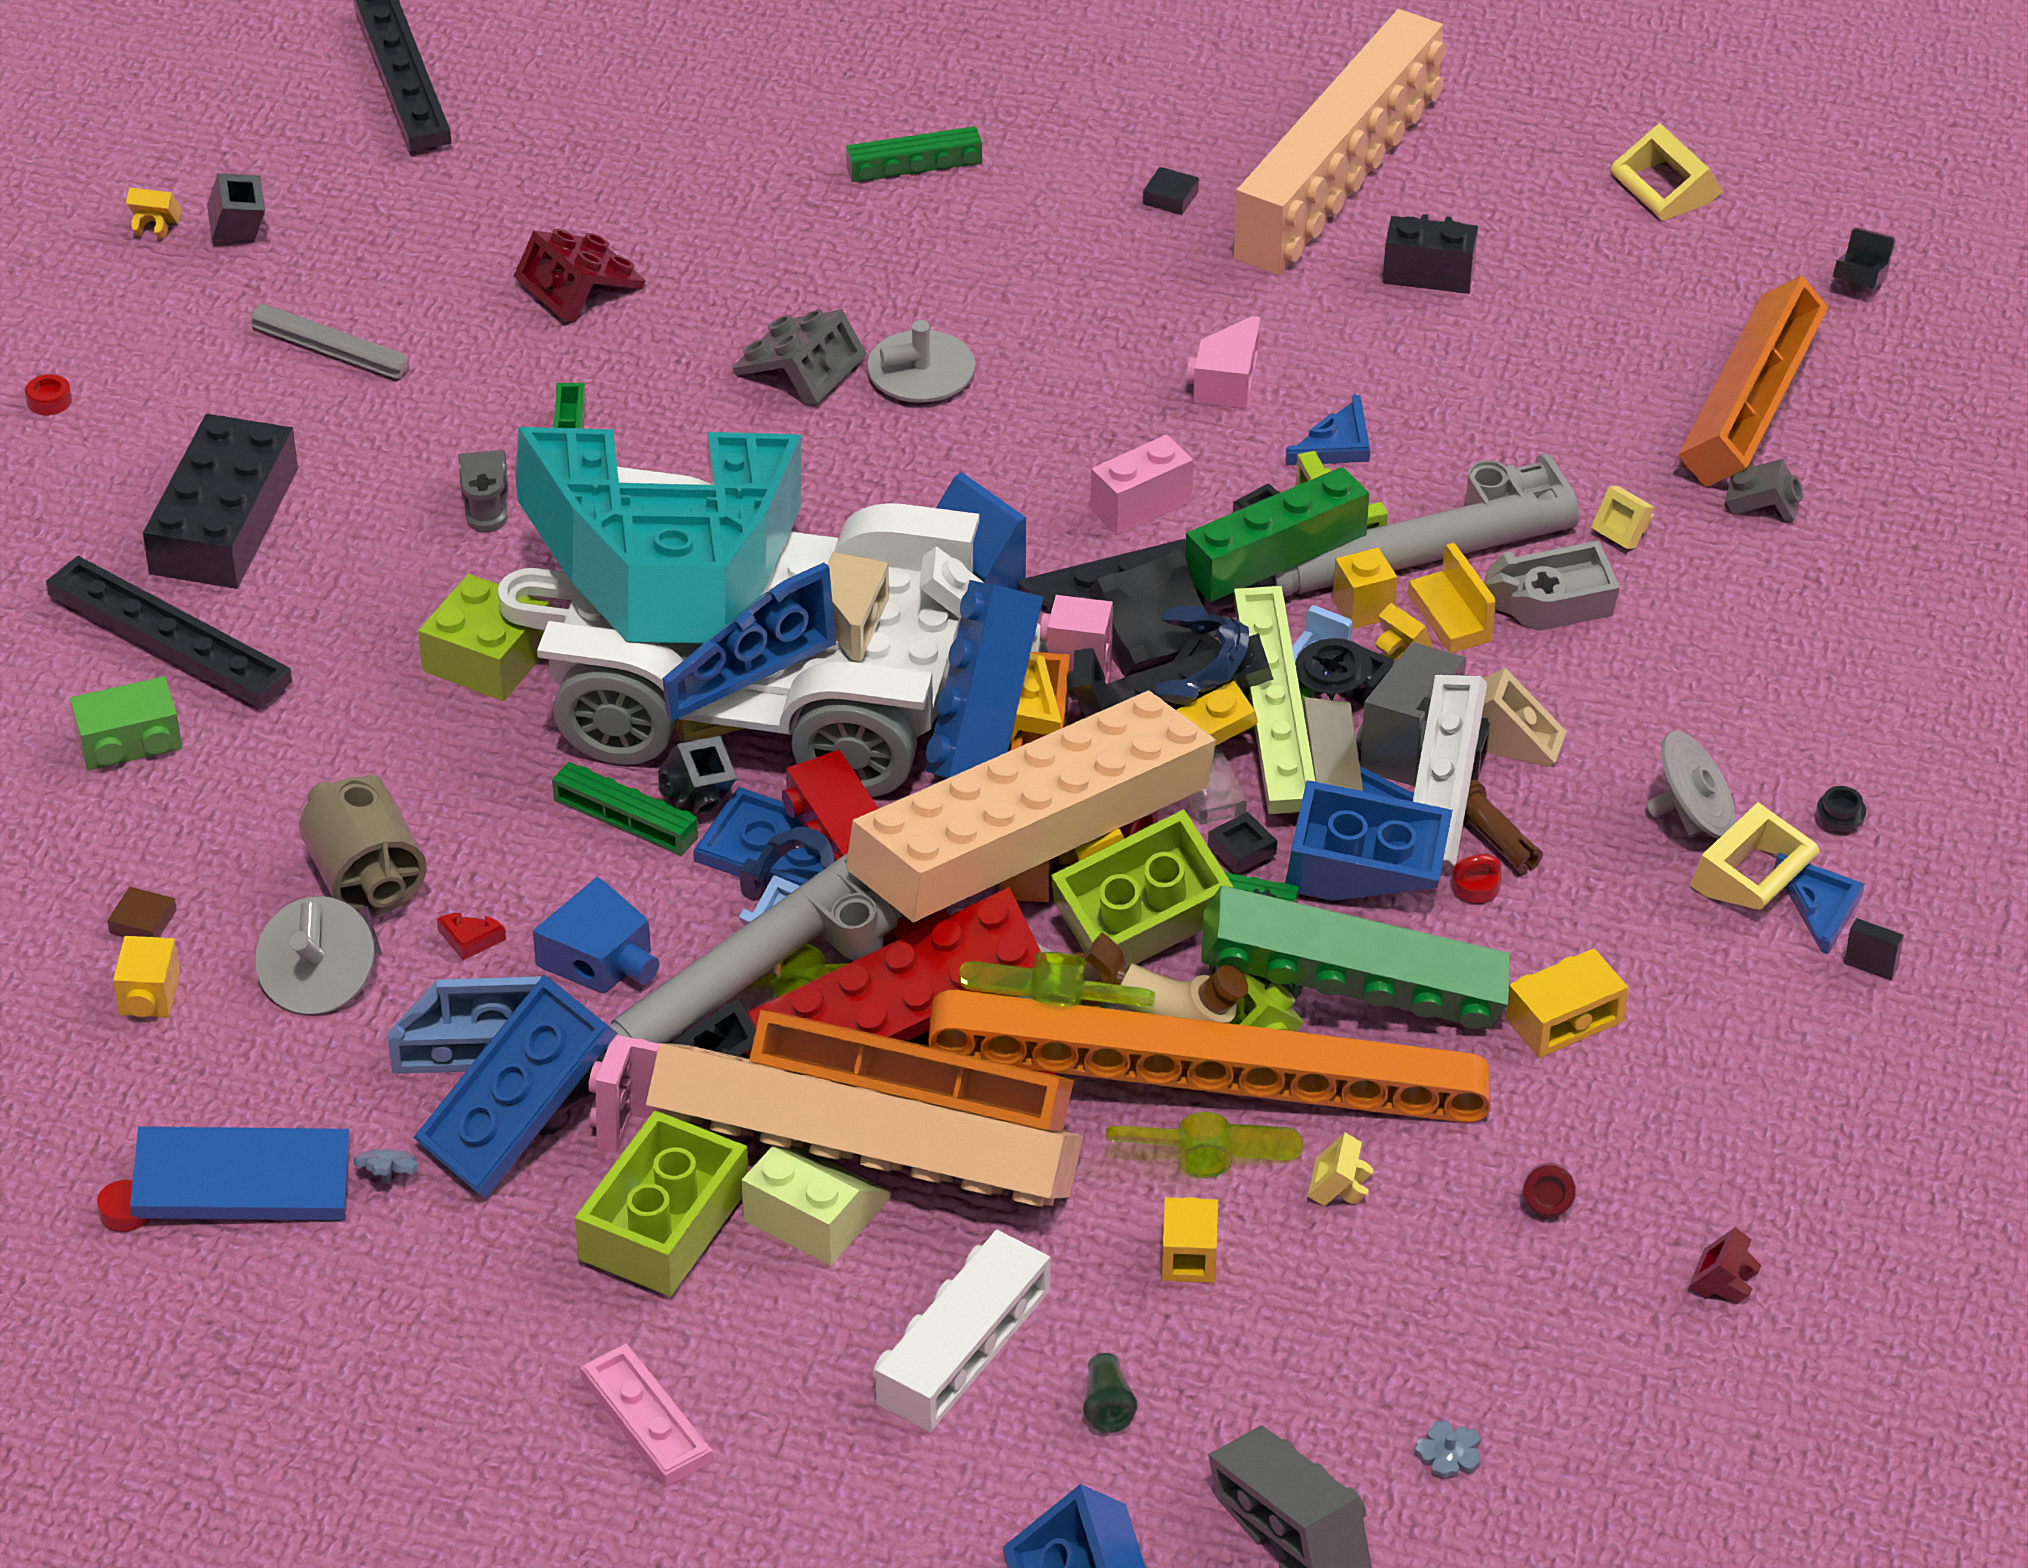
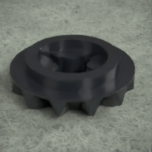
(1329, 655)

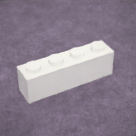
(961, 1330)

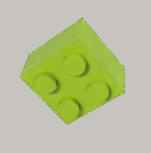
(475, 643)

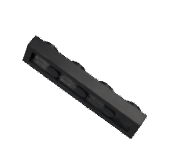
(1252, 671)

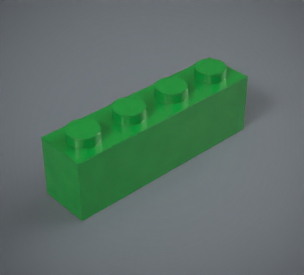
(1276, 533)

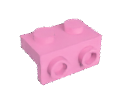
(621, 1088)

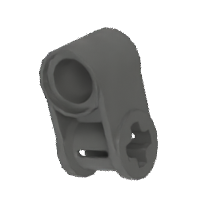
(484, 486)

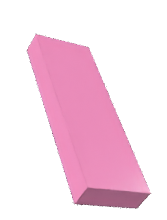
(646, 1415)

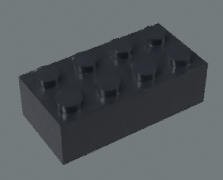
(220, 501)

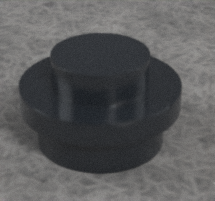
(1841, 808)

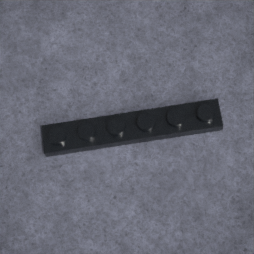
(403, 74)
(169, 631)

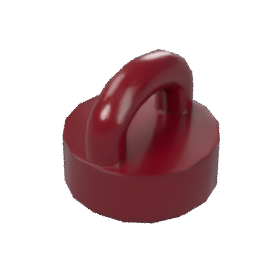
(1549, 1189)

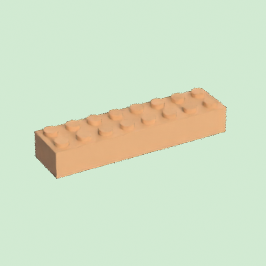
(1338, 142)
(1029, 805)
(852, 1119)

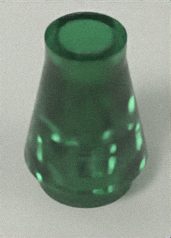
(1108, 1397)

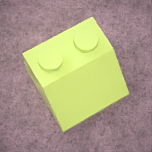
(809, 1201)

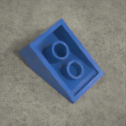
(1365, 844)

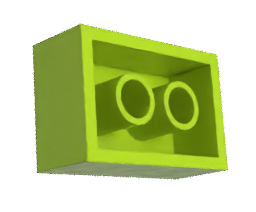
(1141, 889)
(661, 1203)

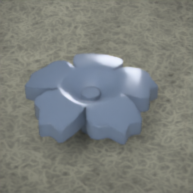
(385, 1160)
(1448, 1450)

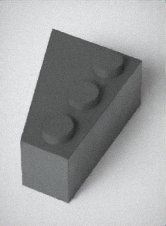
(1399, 710)
(1290, 1502)

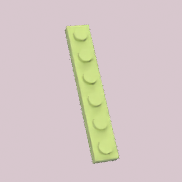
(1277, 703)

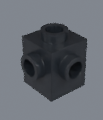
(697, 775)

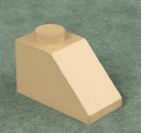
(858, 600)
(1519, 723)

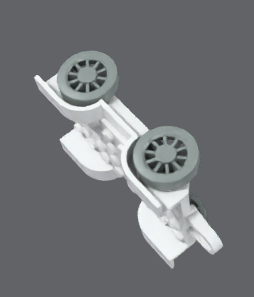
(868, 709)

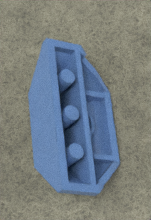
(454, 1023)

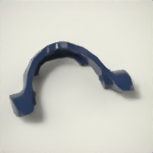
(1234, 645)
(754, 872)

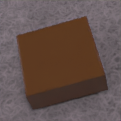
(141, 914)

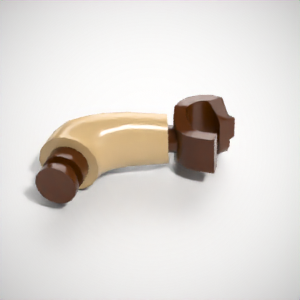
(1201, 999)

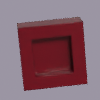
(1724, 1267)

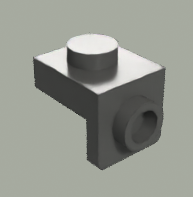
(1765, 486)

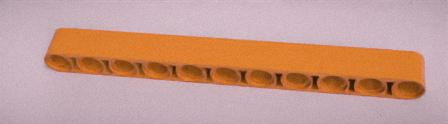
(1213, 1056)

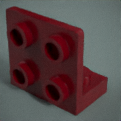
(565, 266)

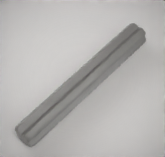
(329, 341)

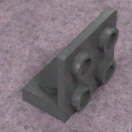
(811, 348)

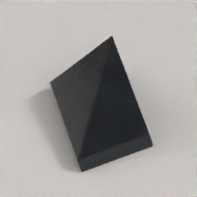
(725, 1031)

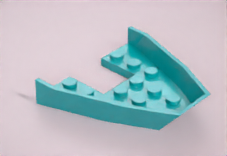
(662, 555)

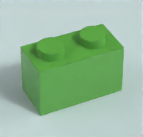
(125, 723)

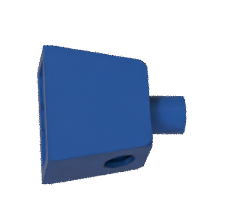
(596, 940)

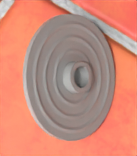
(921, 364)
(1696, 788)
(314, 955)

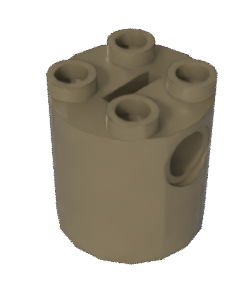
(362, 844)

